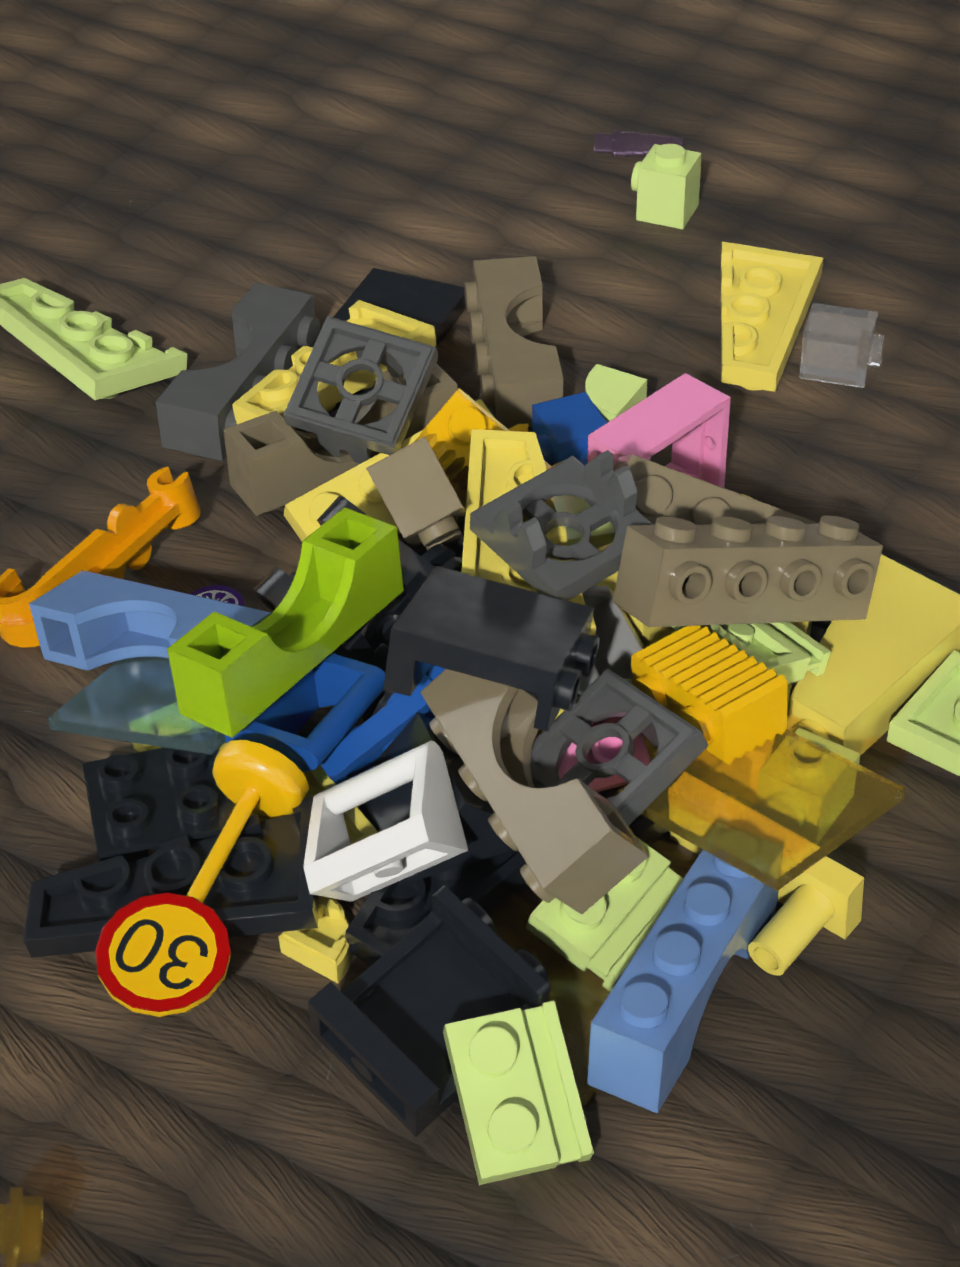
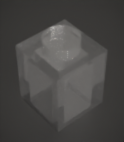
(840, 345)

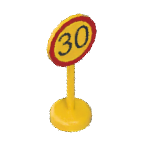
(171, 947)

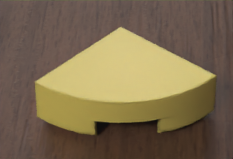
(323, 947)

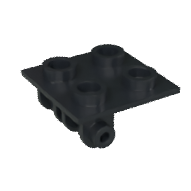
(153, 799)

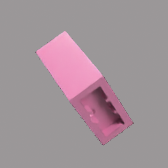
(680, 413)

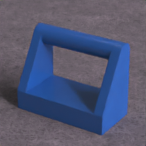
(334, 681)

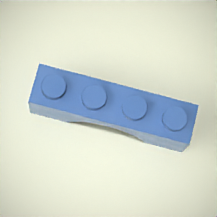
(112, 619)
(655, 1008)

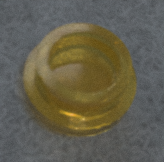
(21, 1228)

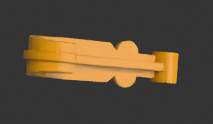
(103, 552)

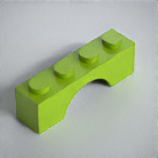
(236, 671)

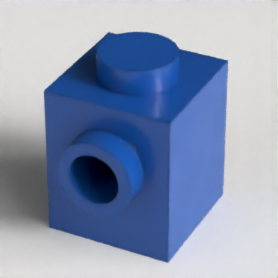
(564, 427)

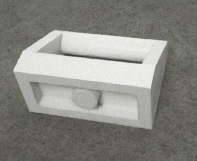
(423, 840)

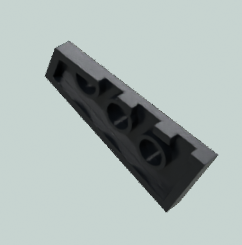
(254, 893)

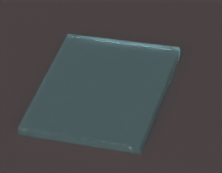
(135, 705)

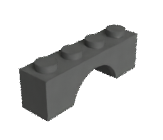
(267, 330)

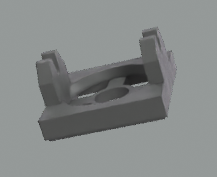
(372, 349)
(525, 544)
(614, 697)

